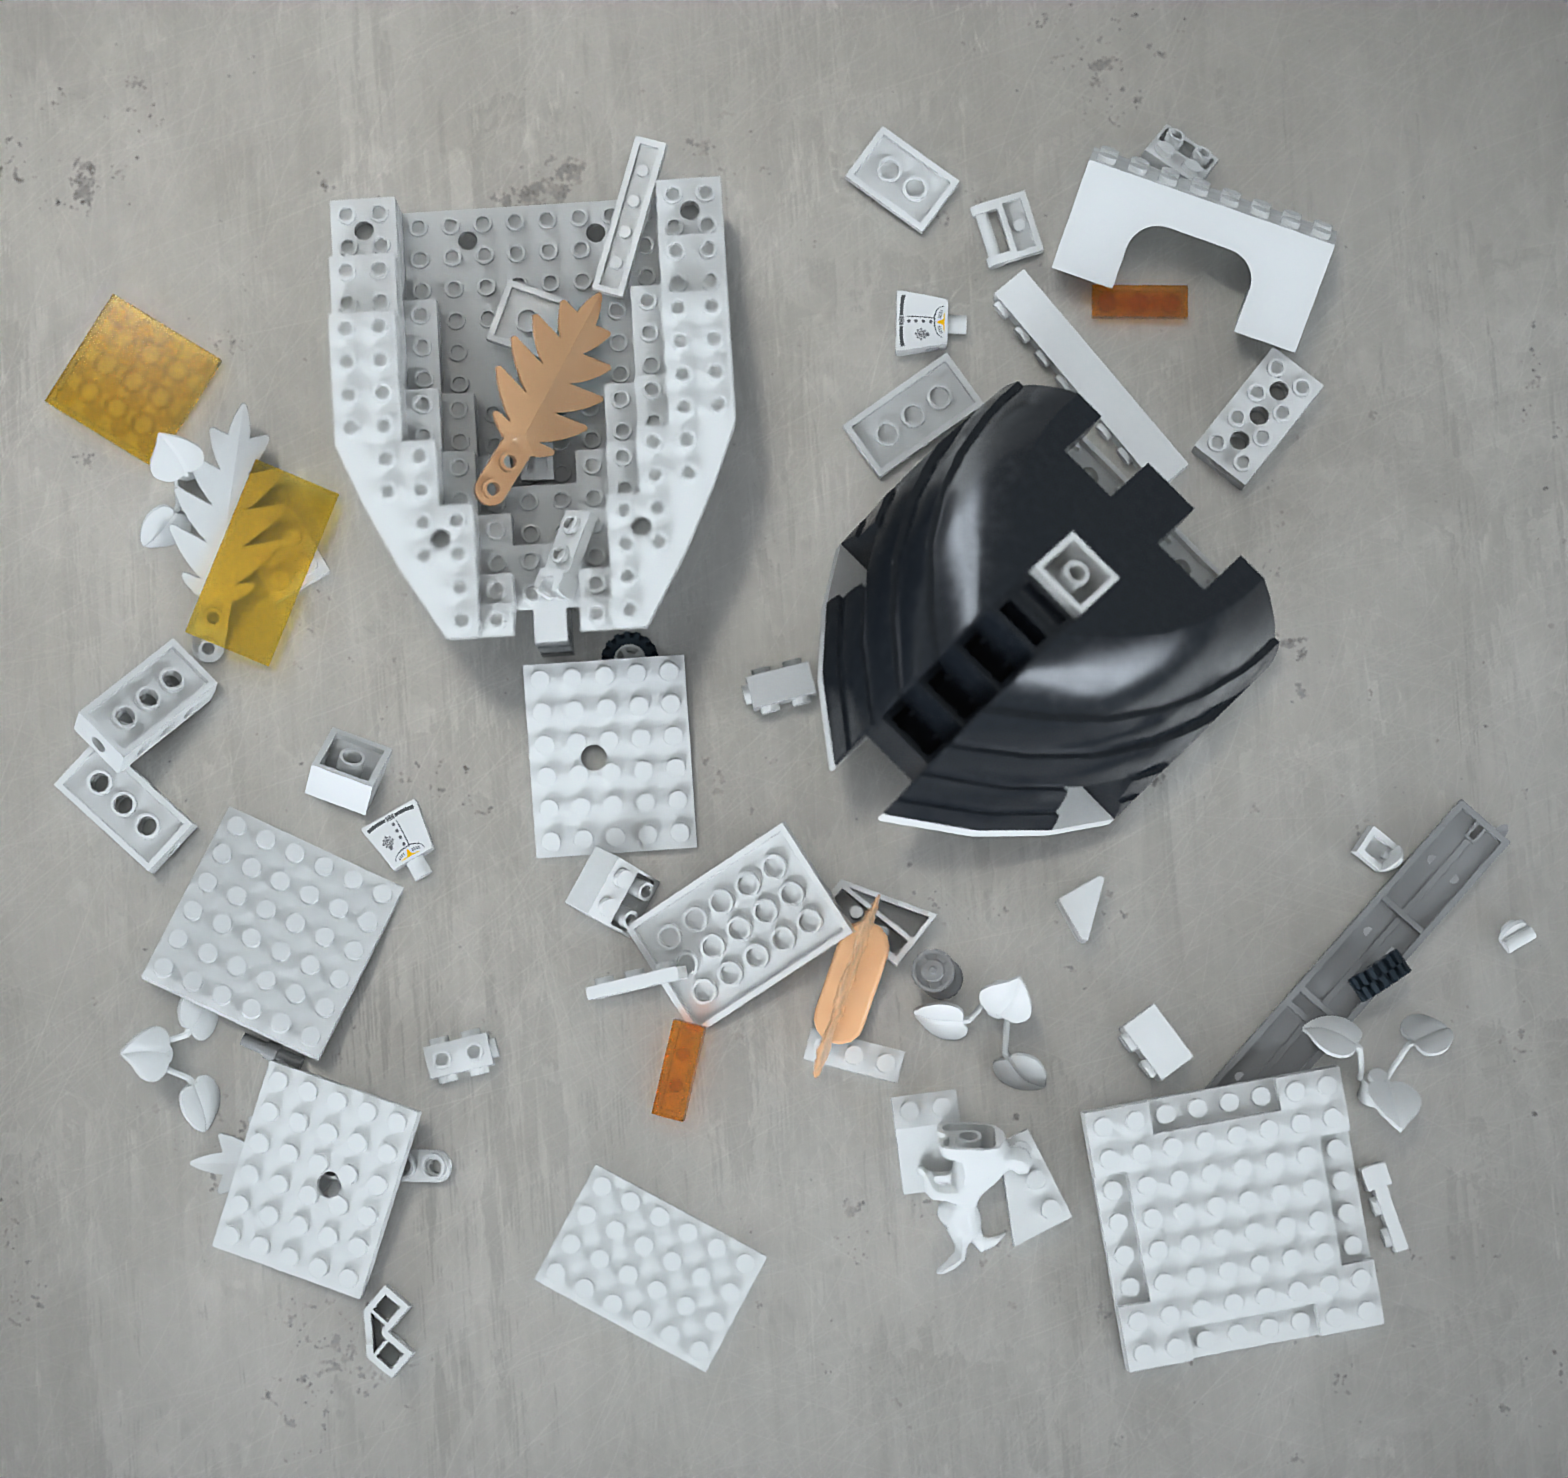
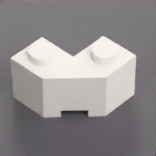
(382, 1344)

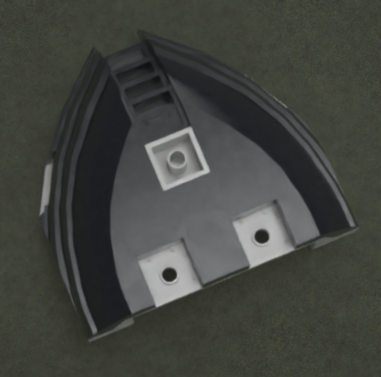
(1031, 627)

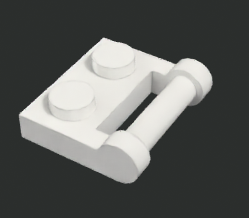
(1017, 226)

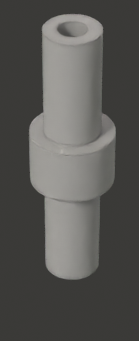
(272, 1051)

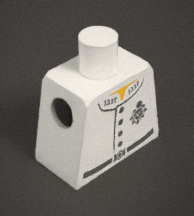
(924, 323)
(403, 839)

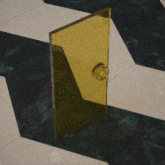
(261, 562)

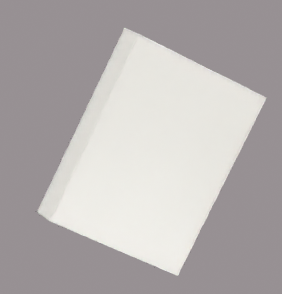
(1080, 908)

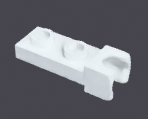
(566, 556)
(1375, 1179)

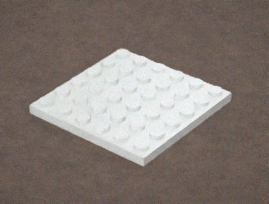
(273, 933)

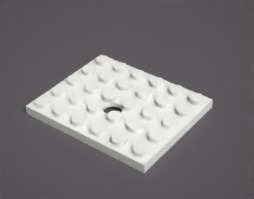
(642, 723)
(275, 1200)

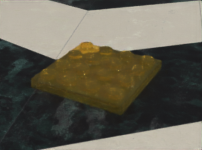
(132, 379)

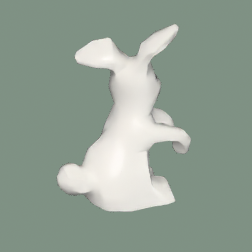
(979, 1161)

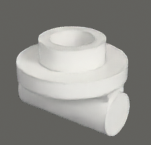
(1515, 934)

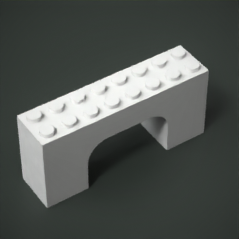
(1280, 248)

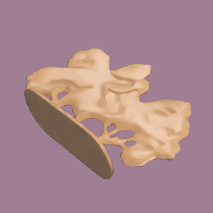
(850, 985)

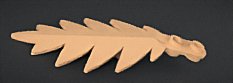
(545, 393)

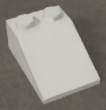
(917, 1134)

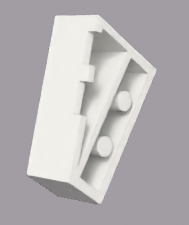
(898, 919)
(1032, 1197)

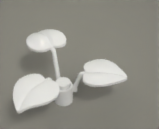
(171, 461)
(1001, 1000)
(151, 1054)
(1394, 1100)

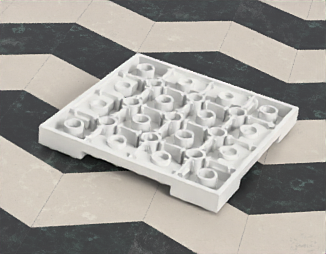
(1231, 1217)

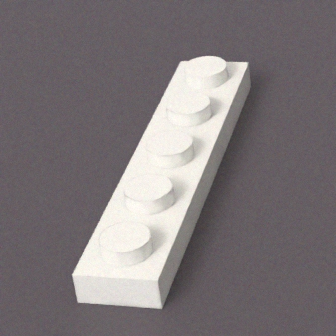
(629, 217)

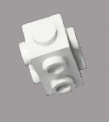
(772, 688)
(470, 1053)

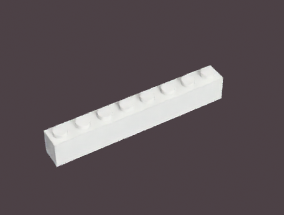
(1083, 372)

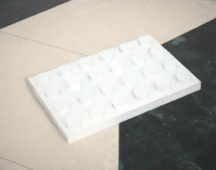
(742, 927)
(650, 1268)

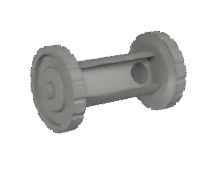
(937, 974)

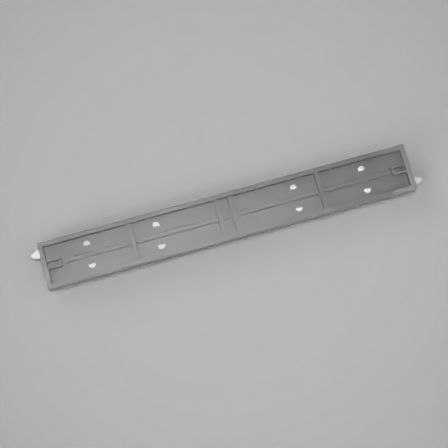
(1394, 919)

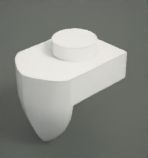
(1378, 850)

